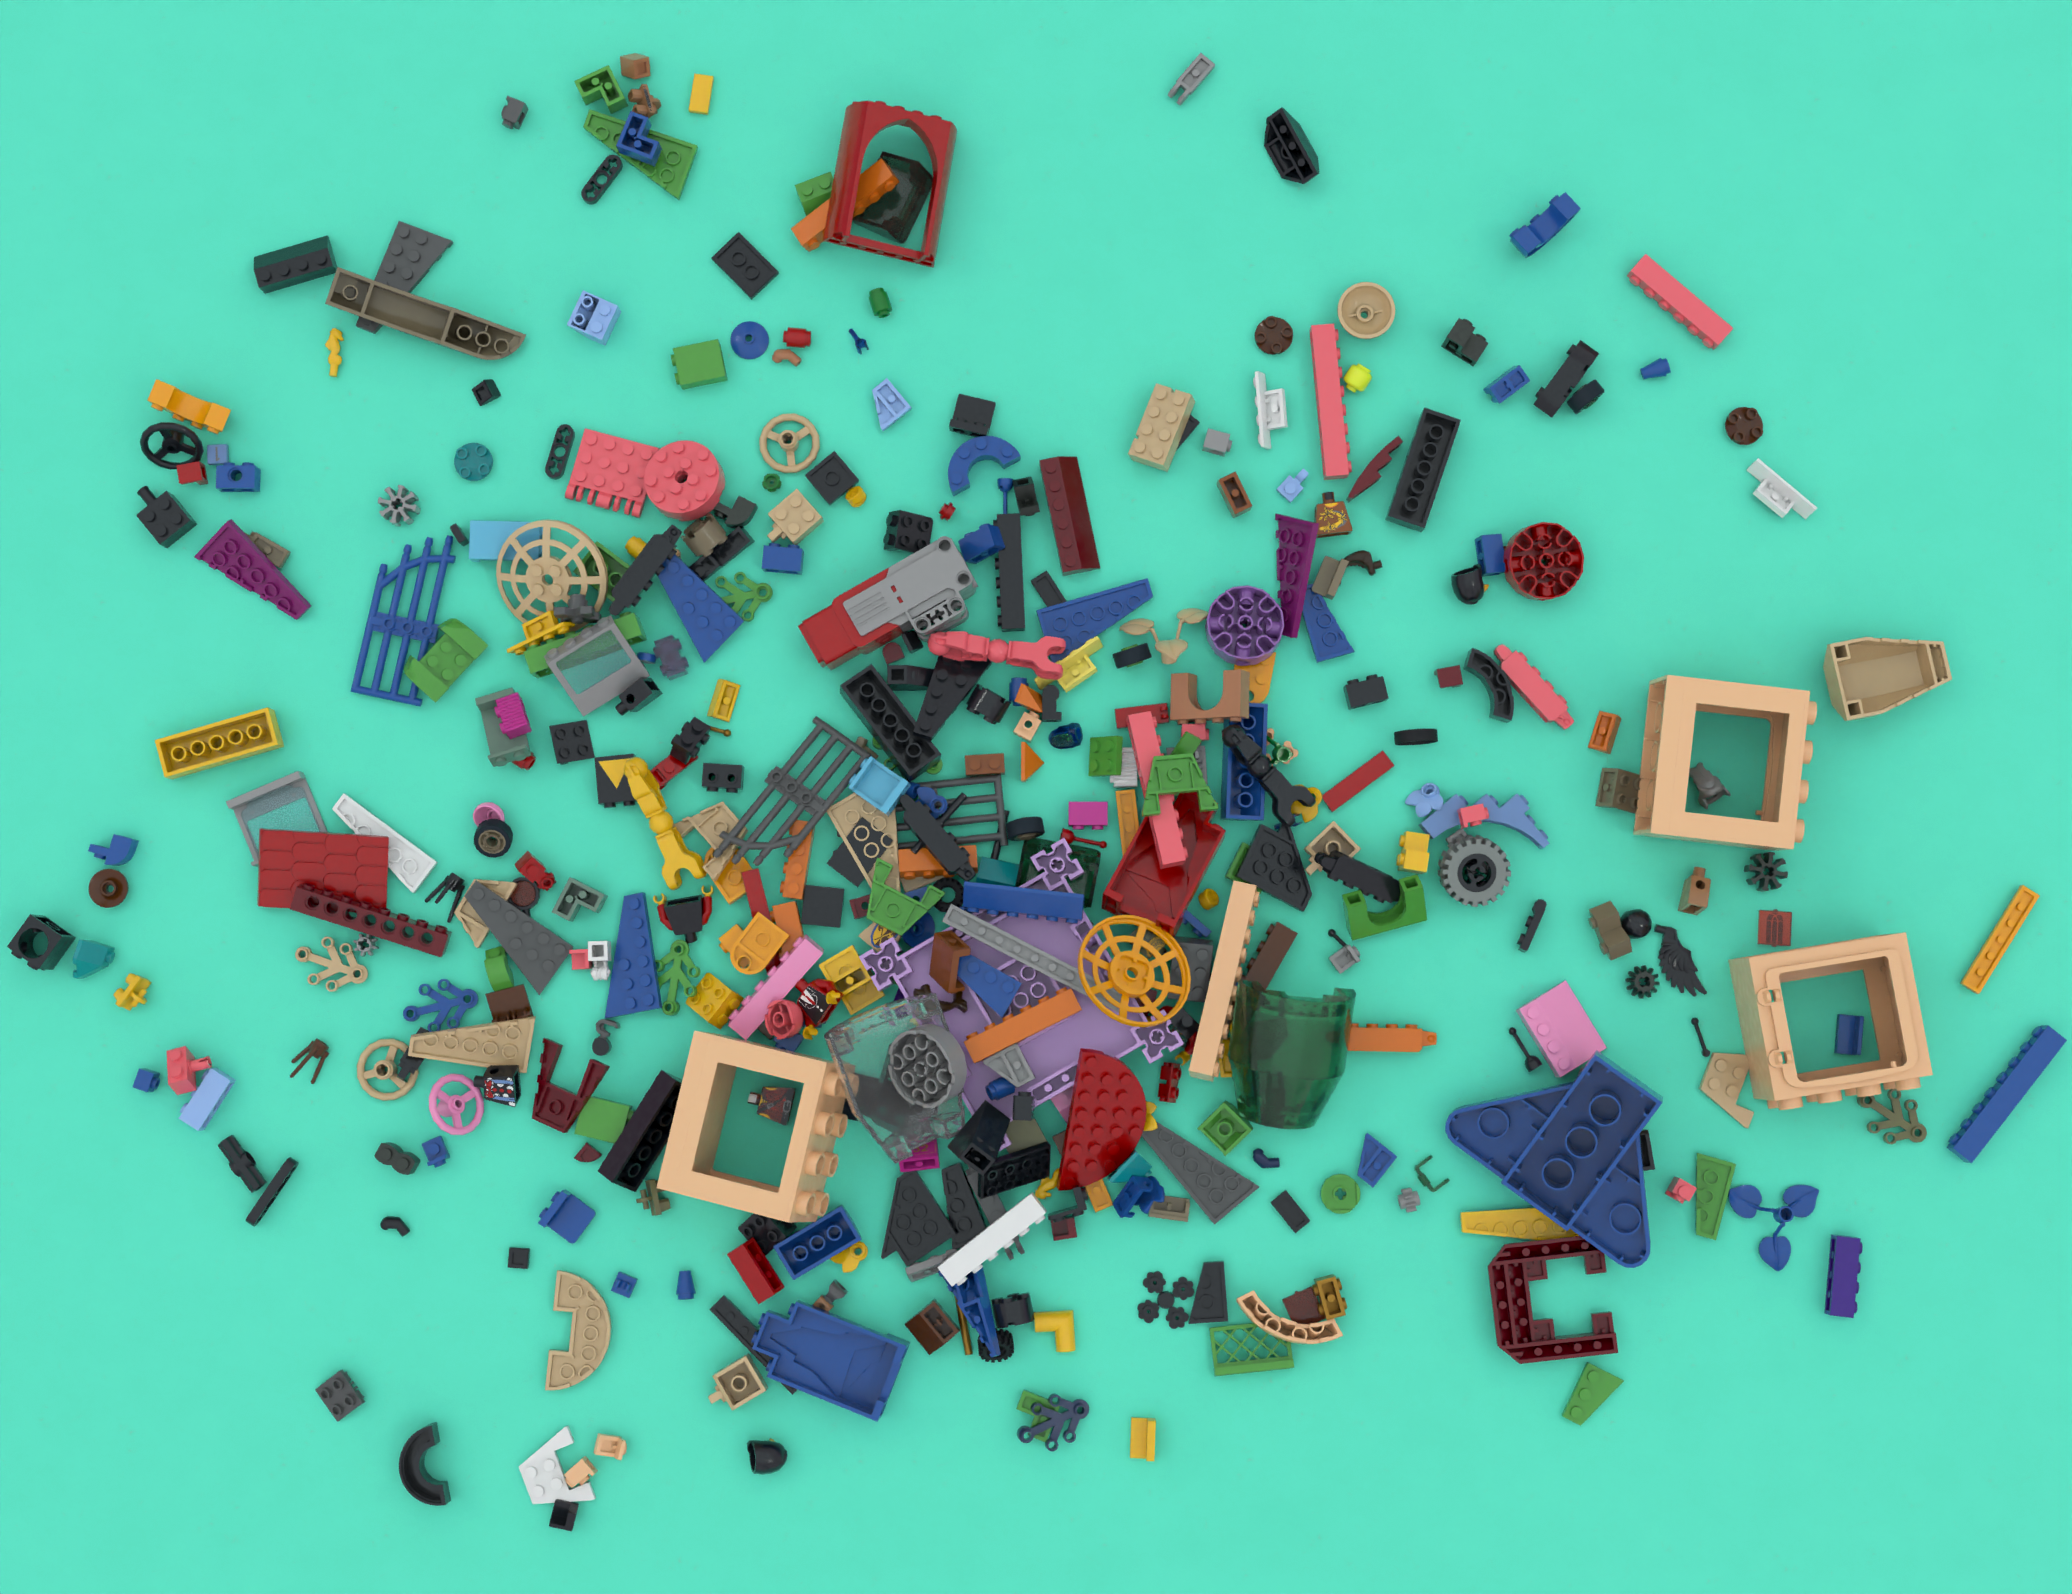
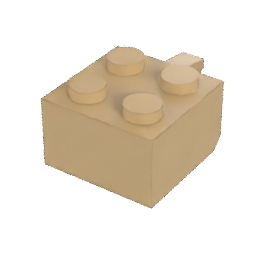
(794, 518)
(1328, 840)
(738, 1383)

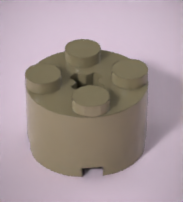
(704, 535)

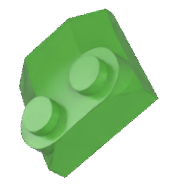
(1226, 1127)

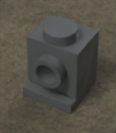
(513, 113)

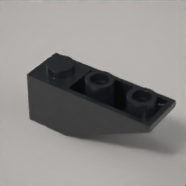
(908, 677)

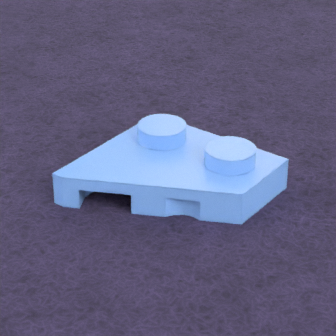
(889, 404)

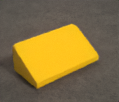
(723, 700)

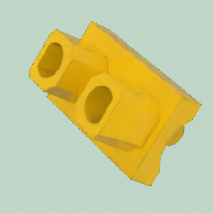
(134, 992)

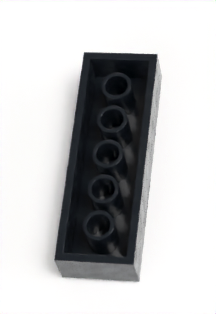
(1422, 470)
(889, 723)
(643, 1135)

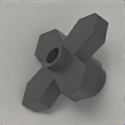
(577, 611)

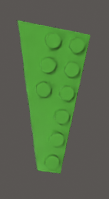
(674, 160)

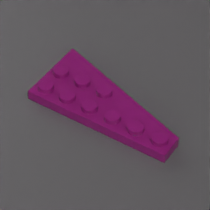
(1294, 562)
(246, 565)

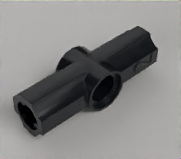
(242, 1163)

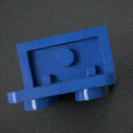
(567, 1216)

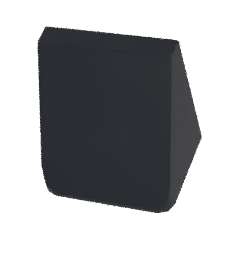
(486, 392)
(912, 641)

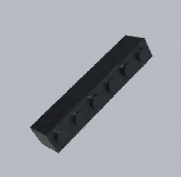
(1011, 574)

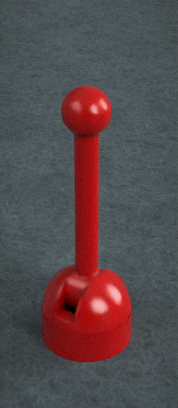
(1069, 837)

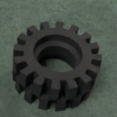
(956, 886)
(1005, 1343)

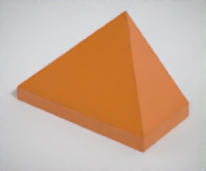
(1029, 699)
(1029, 762)

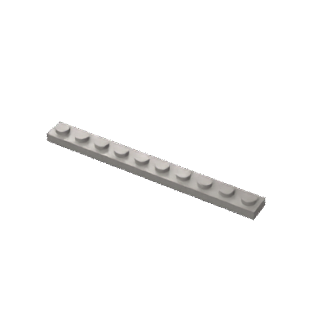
(1023, 952)

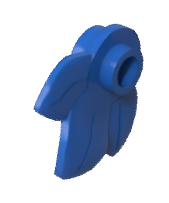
(929, 796)
(1147, 1198)

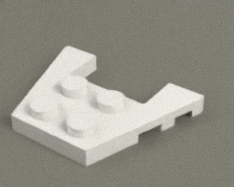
(546, 1477)

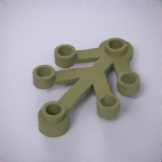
(1895, 1118)

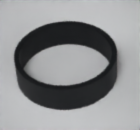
(1415, 736)

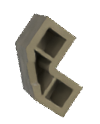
(1608, 927)

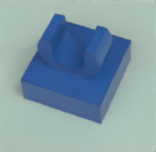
(624, 1284)

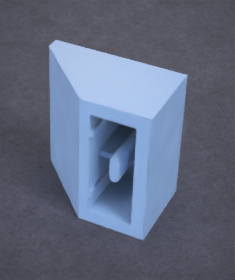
(594, 317)

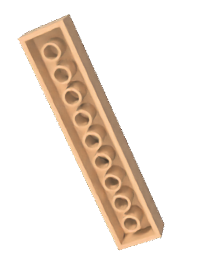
(1223, 981)

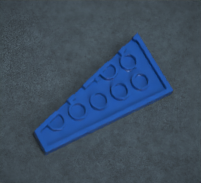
(702, 611)
(1091, 615)
(634, 971)

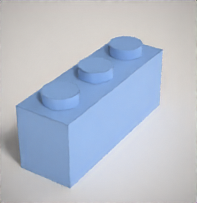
(206, 1098)

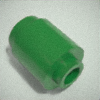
(880, 302)

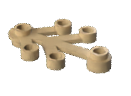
(334, 965)

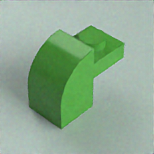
(498, 969)

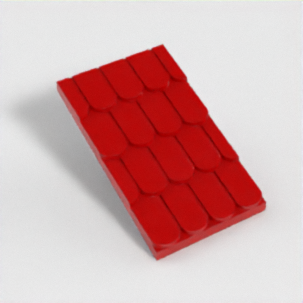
(331, 861)

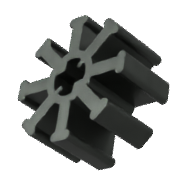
(1763, 864)

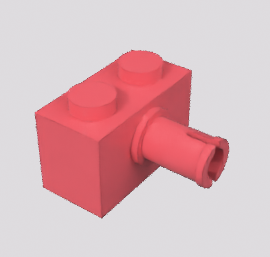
(183, 1068)

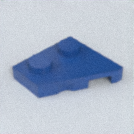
(1374, 1160)

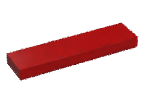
(1357, 781)

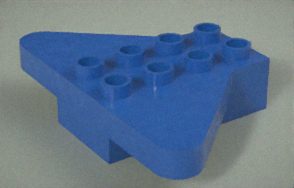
(1572, 1153)

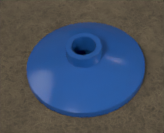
(753, 348)
(924, 930)

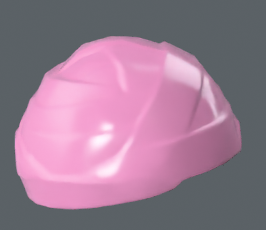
(486, 811)

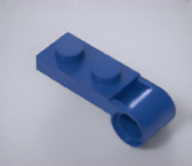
(1198, 928)

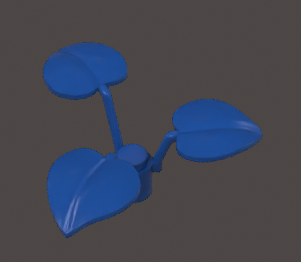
(1800, 1202)

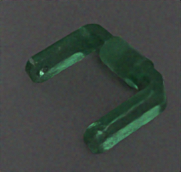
(1424, 1180)

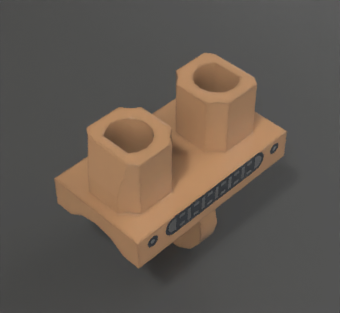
(646, 103)

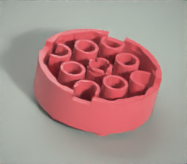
(666, 478)

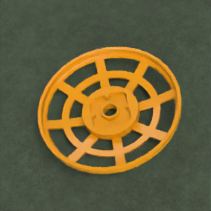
(1139, 965)

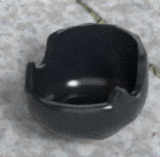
(1636, 923)

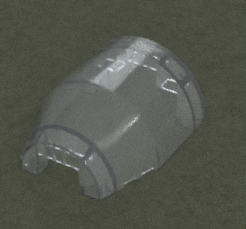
(862, 1061)

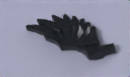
(1677, 962)

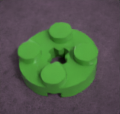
(1348, 1201)

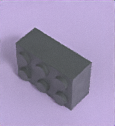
(1199, 960)

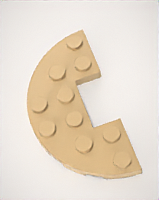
(588, 1336)

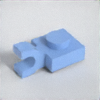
(1291, 487)

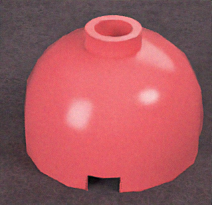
(783, 1019)

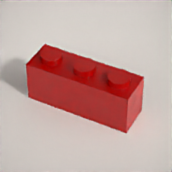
(755, 1270)

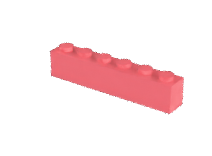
(1679, 302)

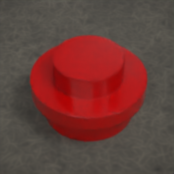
(946, 511)

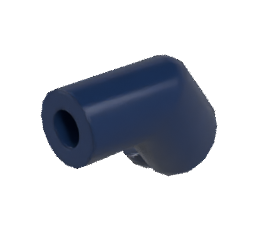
(1263, 1161)

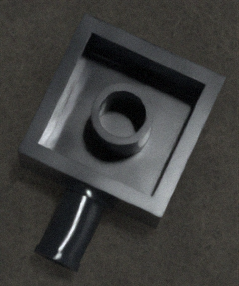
(164, 517)

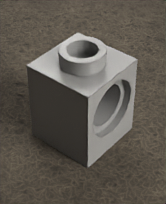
(1217, 442)

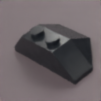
(1290, 148)

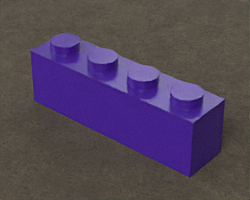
(1842, 1276)

